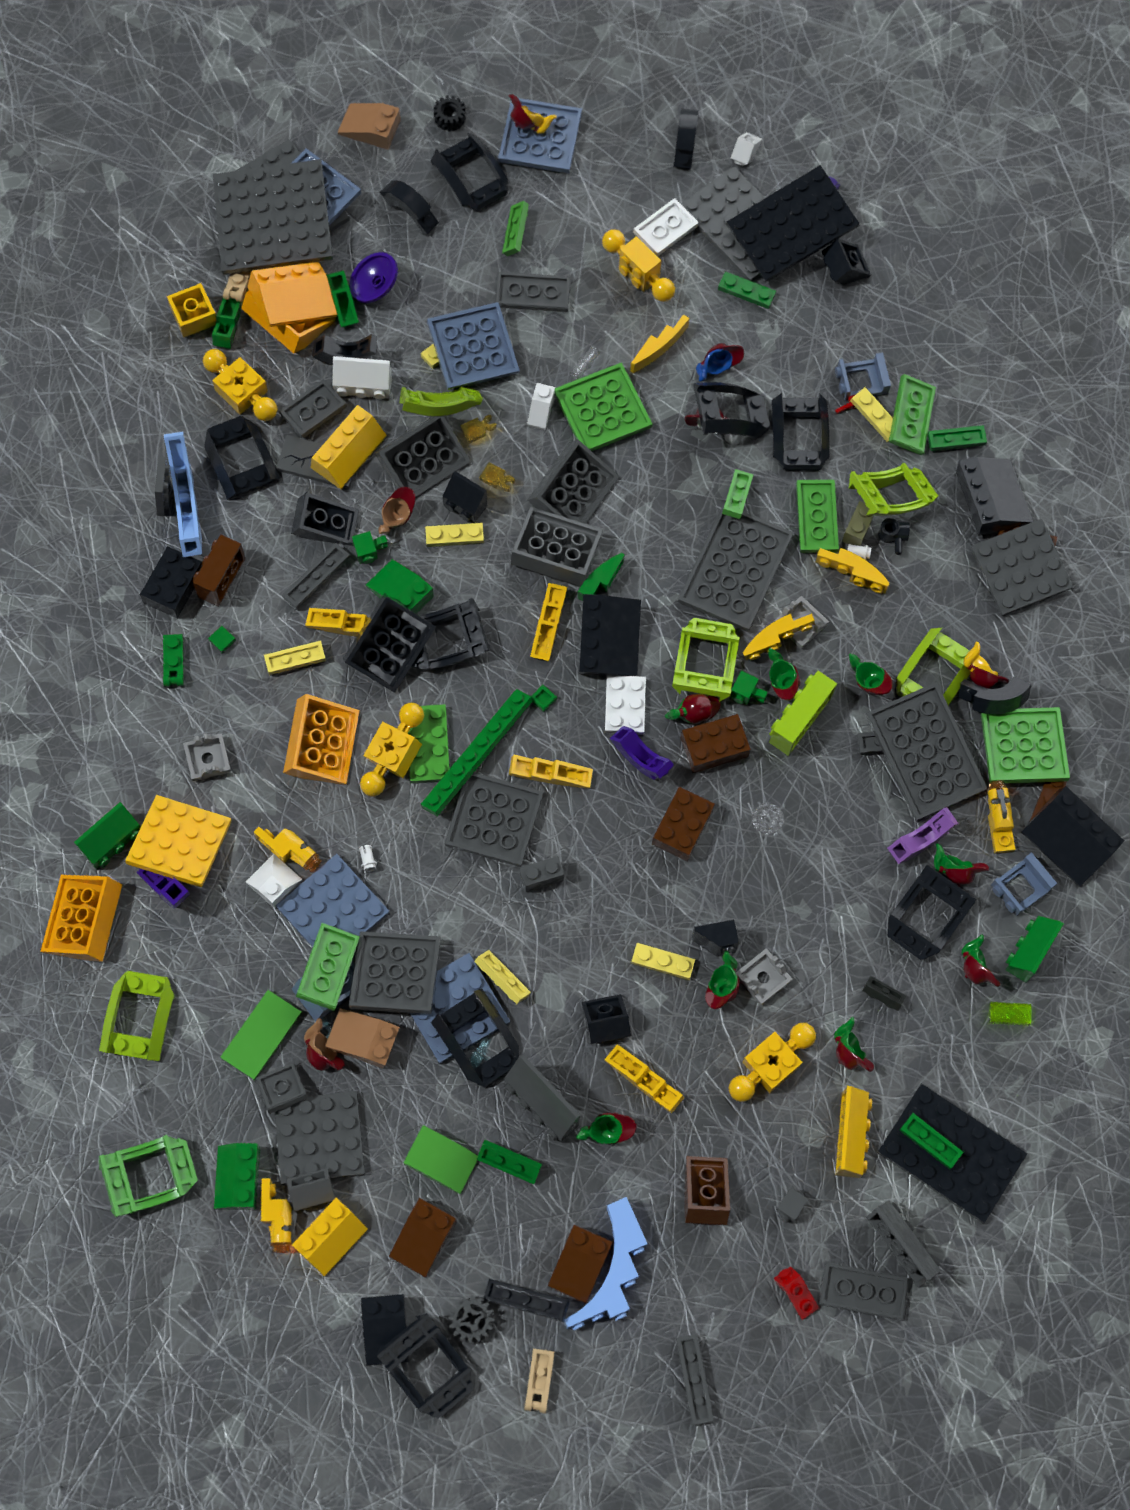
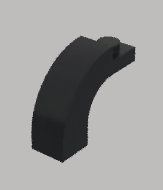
(686, 138)
(405, 197)
(327, 347)
(996, 700)

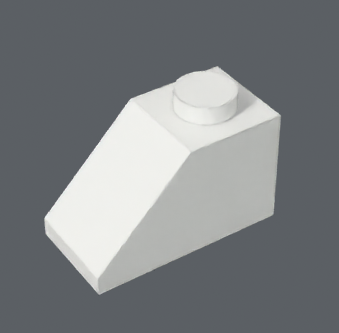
(745, 148)
(541, 406)

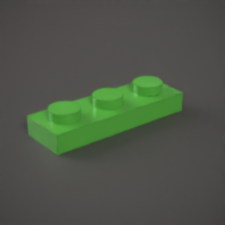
(515, 228)
(737, 494)

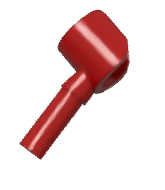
(847, 406)

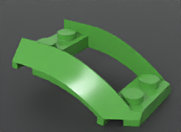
(118, 1185)

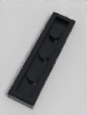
(526, 1300)

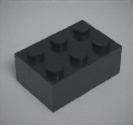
(171, 582)

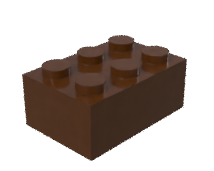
(219, 570)
(715, 743)
(683, 824)

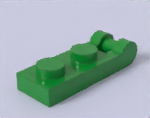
(173, 659)

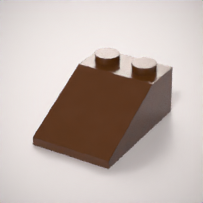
(707, 1190)
(422, 1237)
(580, 1264)

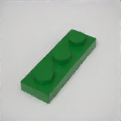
(746, 290)
(957, 438)
(931, 1141)
(509, 1161)

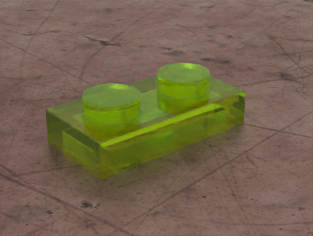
(1009, 1013)

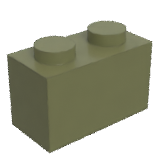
(858, 525)

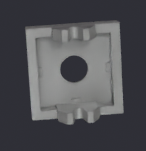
(799, 609)
(208, 744)
(764, 963)

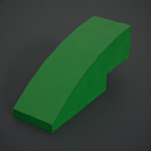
(342, 299)
(226, 323)
(601, 577)

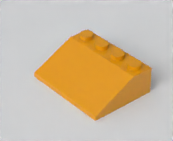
(292, 294)
(292, 336)
(321, 740)
(81, 917)

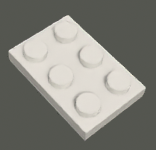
(665, 227)
(625, 703)

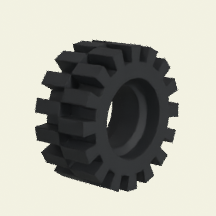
(449, 104)

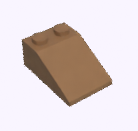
(371, 123)
(362, 1037)

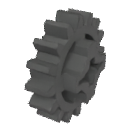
(481, 1315)

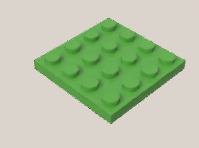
(603, 407)
(1025, 746)

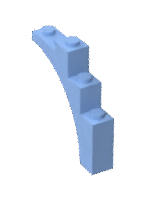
(183, 486)
(610, 1298)

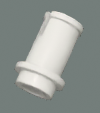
(863, 552)
(367, 858)

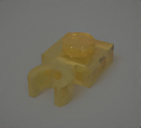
(476, 430)
(495, 476)

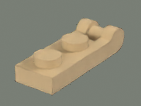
(237, 286)
(539, 1379)

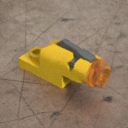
(1000, 817)
(290, 845)
(280, 1216)

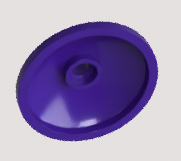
(373, 277)

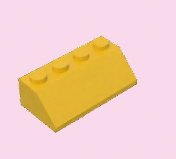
(348, 447)
(852, 1133)

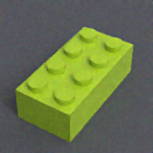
(802, 712)

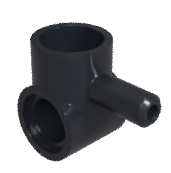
(899, 534)

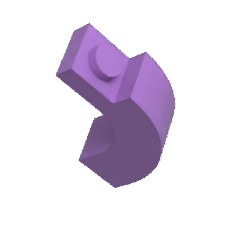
(923, 837)

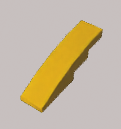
(656, 347)
(335, 621)
(548, 622)
(551, 772)
(644, 1079)

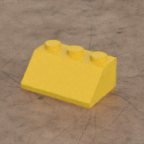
(330, 1237)

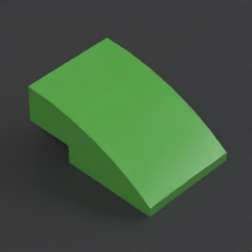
(441, 1159)

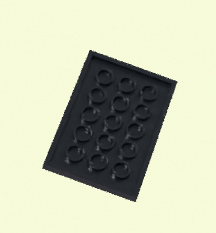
(792, 223)
(979, 1173)

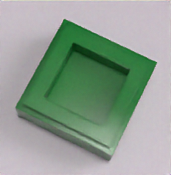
(221, 639)
(543, 698)

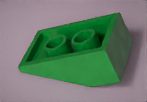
(402, 586)

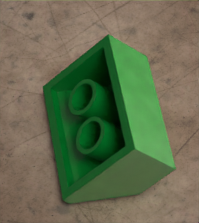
(108, 836)
(1033, 947)
(237, 1176)

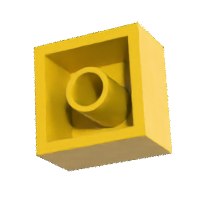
(192, 310)

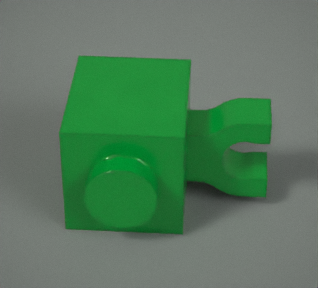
(366, 547)
(746, 688)

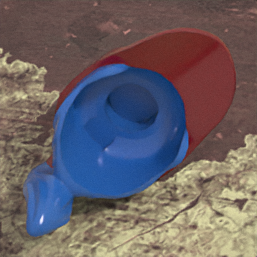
(718, 359)

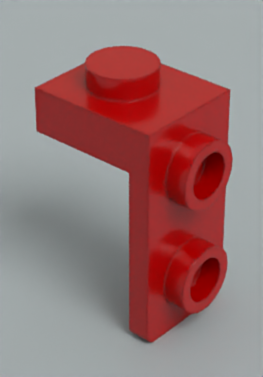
(797, 1292)

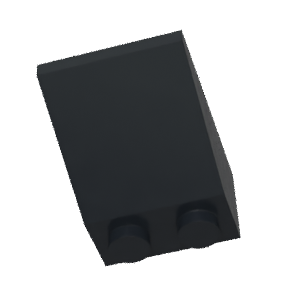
(324, 520)
(382, 1321)

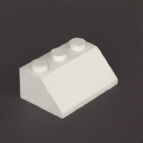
(361, 377)

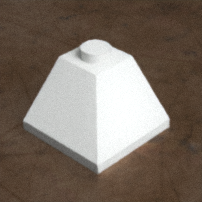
(274, 881)

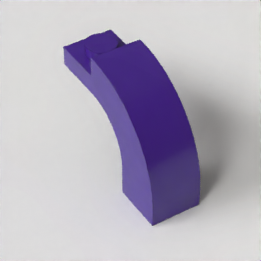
(639, 754)
(166, 888)

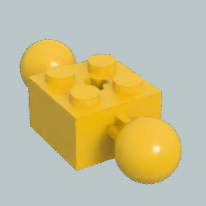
(639, 265)
(240, 385)
(387, 739)
(771, 1076)

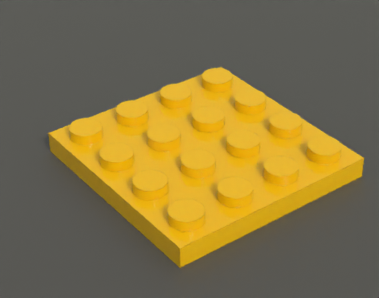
(178, 841)

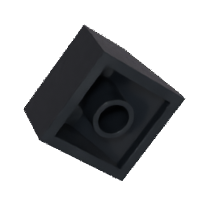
(845, 262)
(465, 497)
(717, 937)
(606, 1019)

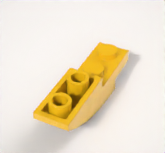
(861, 570)
(771, 635)

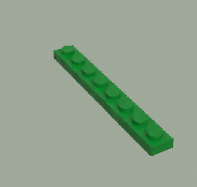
(476, 752)

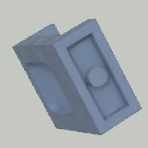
(877, 374)
(1035, 875)

